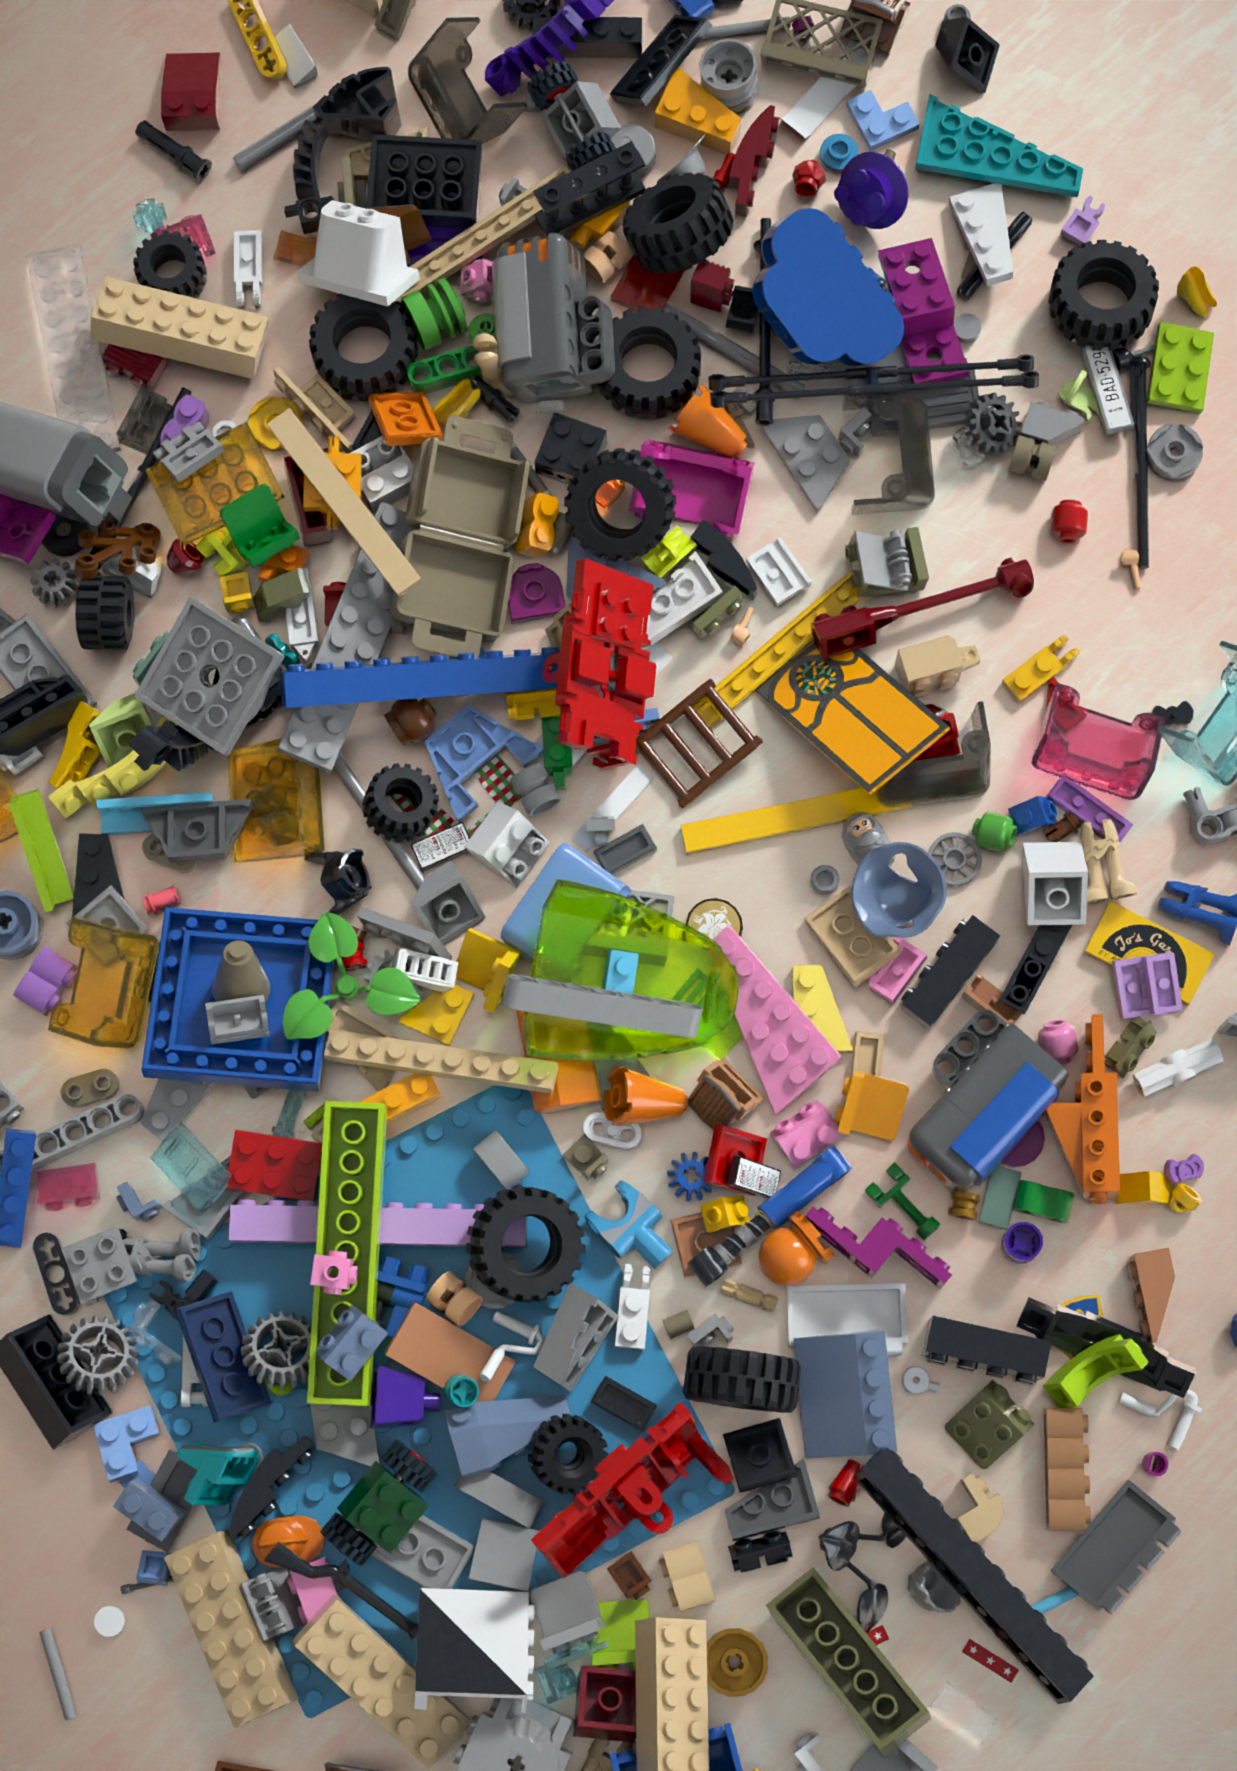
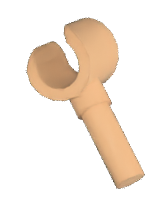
(1131, 558)
(740, 634)

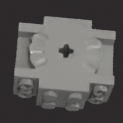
(509, 1734)

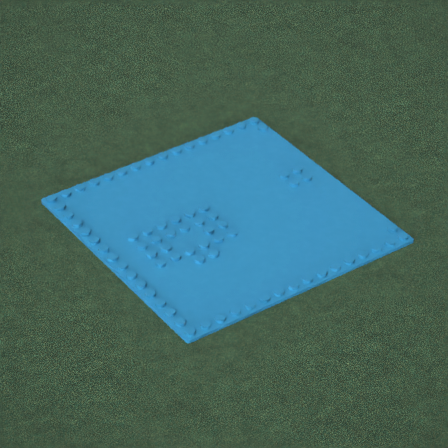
(440, 1168)

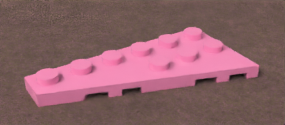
(777, 1031)

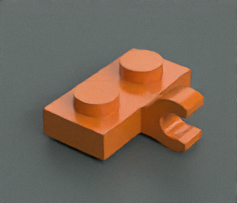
(284, 562)

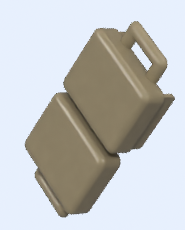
(466, 518)

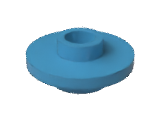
(838, 151)

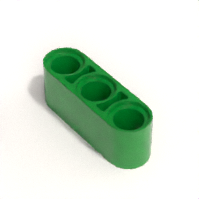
(432, 368)

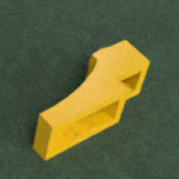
(79, 749)

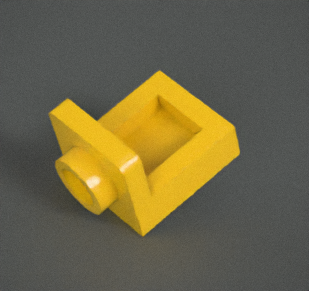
(237, 592)
(724, 1213)

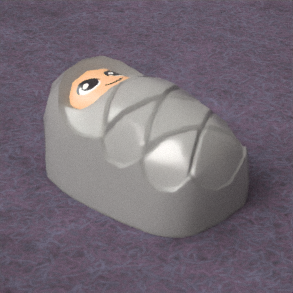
(863, 834)

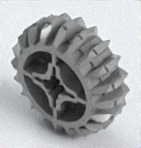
(102, 1330)
(259, 1360)

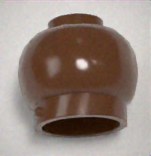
(411, 719)

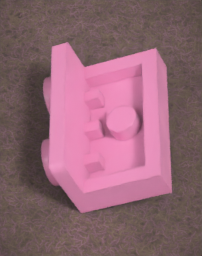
(806, 1133)

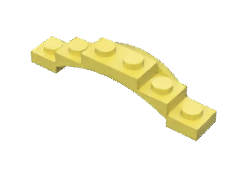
(109, 784)

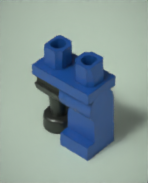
(398, 1291)

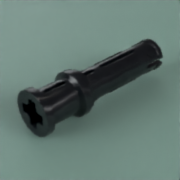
(182, 155)

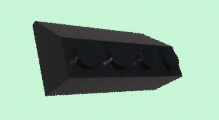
(32, 1368)

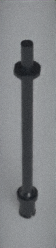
(764, 408)

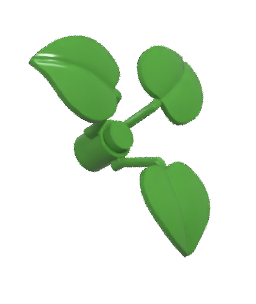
(330, 940)

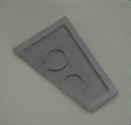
(774, 1506)

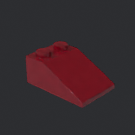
(191, 91)

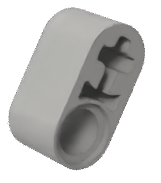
(501, 1160)

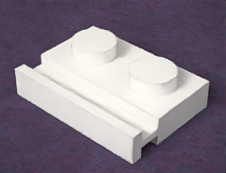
(778, 571)

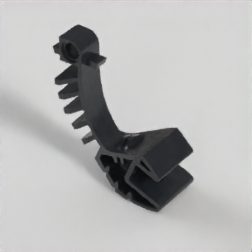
(355, 107)
(182, 748)

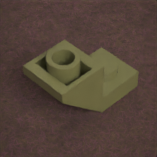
(282, 591)

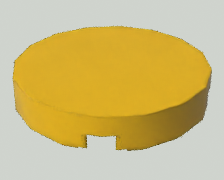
(263, 413)

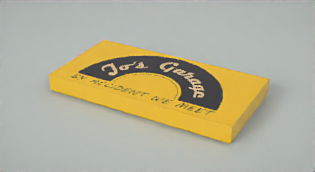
(1129, 935)

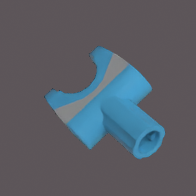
(633, 1229)

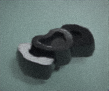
(1175, 715)

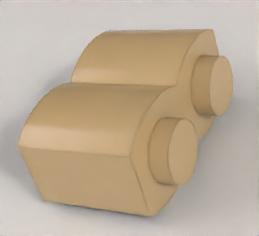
(688, 1577)

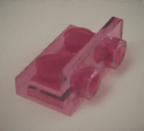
(68, 1185)

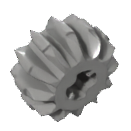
(47, 575)

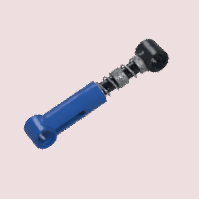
(772, 1214)

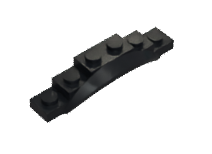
(1077, 1332)

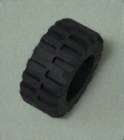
(678, 223)
(1107, 264)
(370, 377)
(658, 395)
(596, 532)
(563, 1249)
(742, 1379)

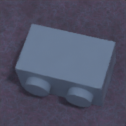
(149, 1509)

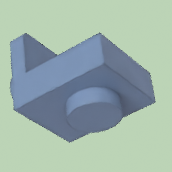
(129, 1201)

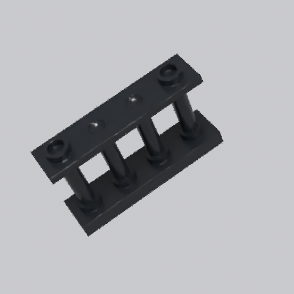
(590, 190)

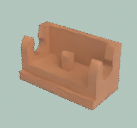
(984, 995)

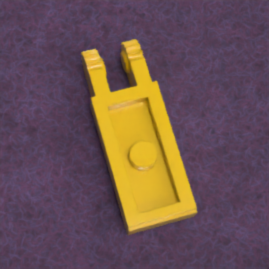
(1038, 670)

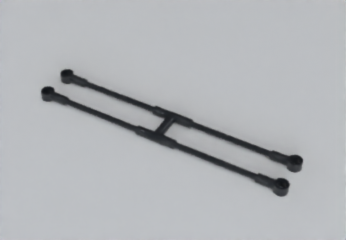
(1023, 363)

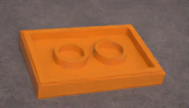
(404, 417)

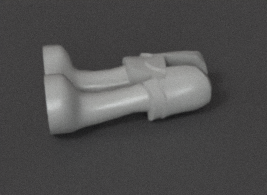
(185, 1253)

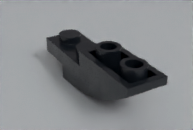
(1033, 966)
(258, 1495)

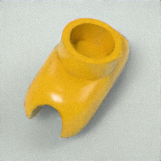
(1196, 290)
(456, 402)

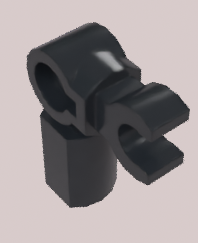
(195, 1292)

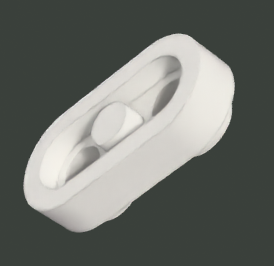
(611, 1134)

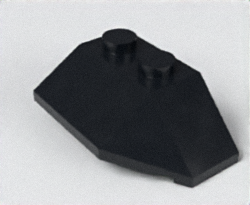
(36, 712)

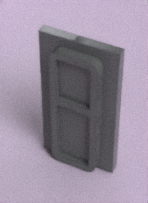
(172, 1482)

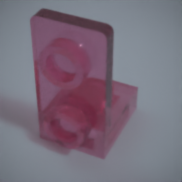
(194, 227)

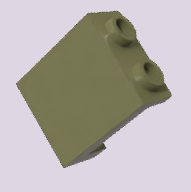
(916, 564)

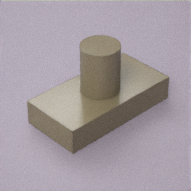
(394, 16)

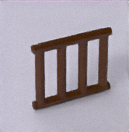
(729, 760)

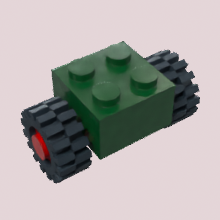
(381, 1505)

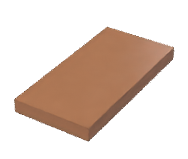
(442, 1349)

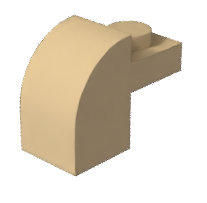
(986, 1514)

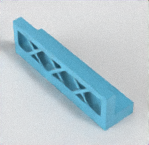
(125, 815)

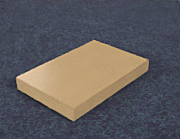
(847, 940)

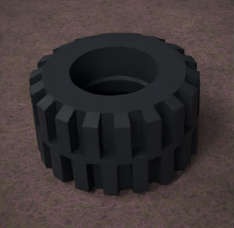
(167, 248)
(407, 783)

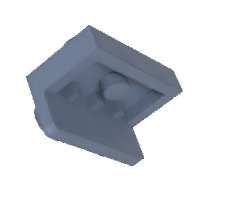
(350, 1342)

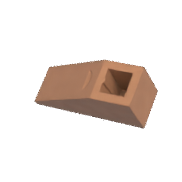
(1154, 1282)

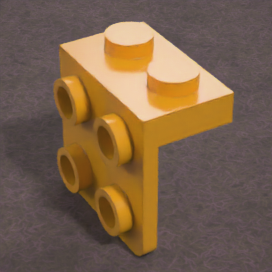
(871, 1105)

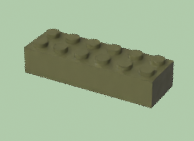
(848, 1662)

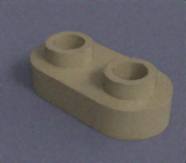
(159, 857)
(89, 1088)

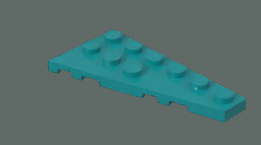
(984, 152)

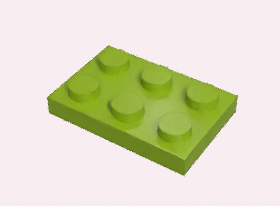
(1180, 367)

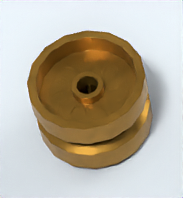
(752, 1667)

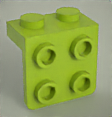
(619, 1632)

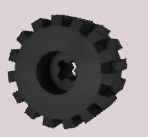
(105, 613)

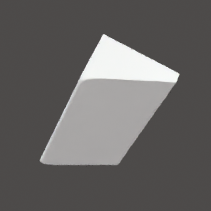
(298, 61)

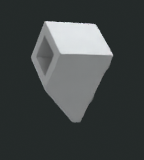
(1049, 424)

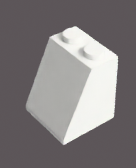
(1055, 883)

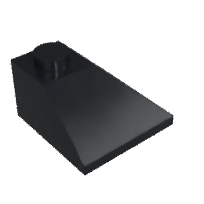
(968, 50)

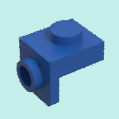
(1033, 814)

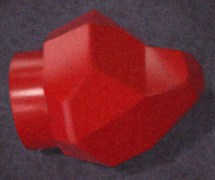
(808, 178)

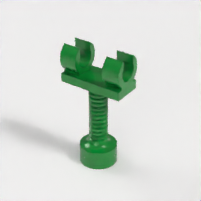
(925, 1225)

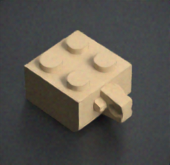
(933, 664)

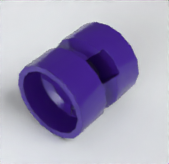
(1021, 1243)

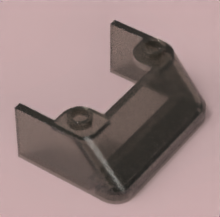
(447, 91)
(916, 485)
(944, 777)

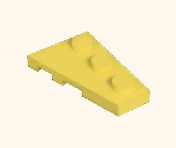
(816, 999)

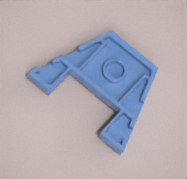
(465, 746)

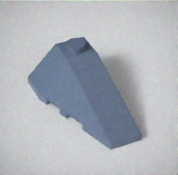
(497, 1429)

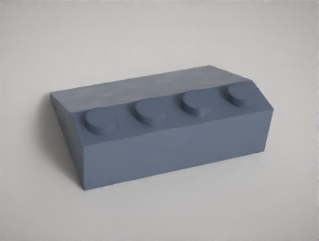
(845, 1394)

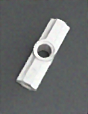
(1177, 1068)

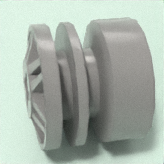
(734, 63)

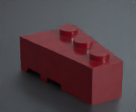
(311, 523)

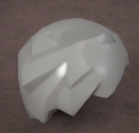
(932, 1590)

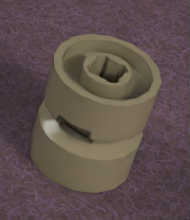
(1022, 455)

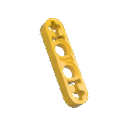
(254, 34)

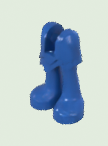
(1189, 908)

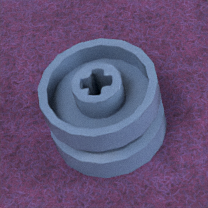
(24, 926)

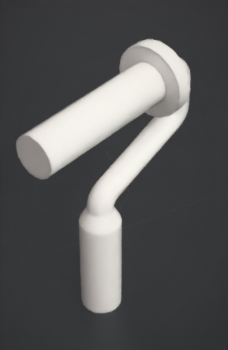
(525, 1330)
(1148, 1410)

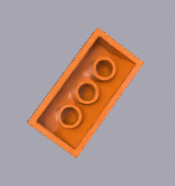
(574, 1084)

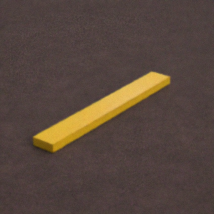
(777, 650)
(780, 819)

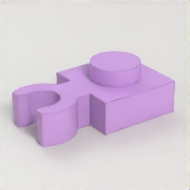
(1082, 224)

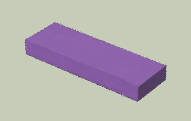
(1086, 807)

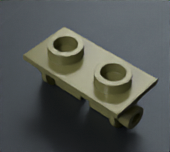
(1139, 1036)

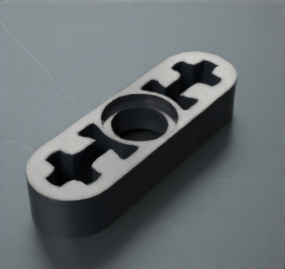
(42, 1256)

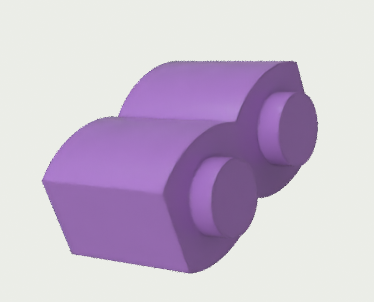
(187, 412)
(46, 981)

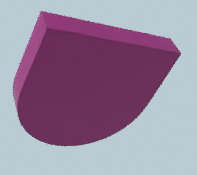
(535, 594)

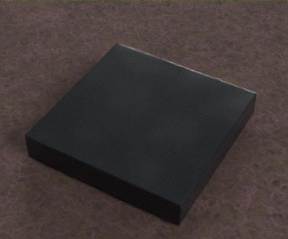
(759, 1455)

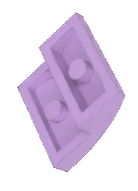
(1147, 985)

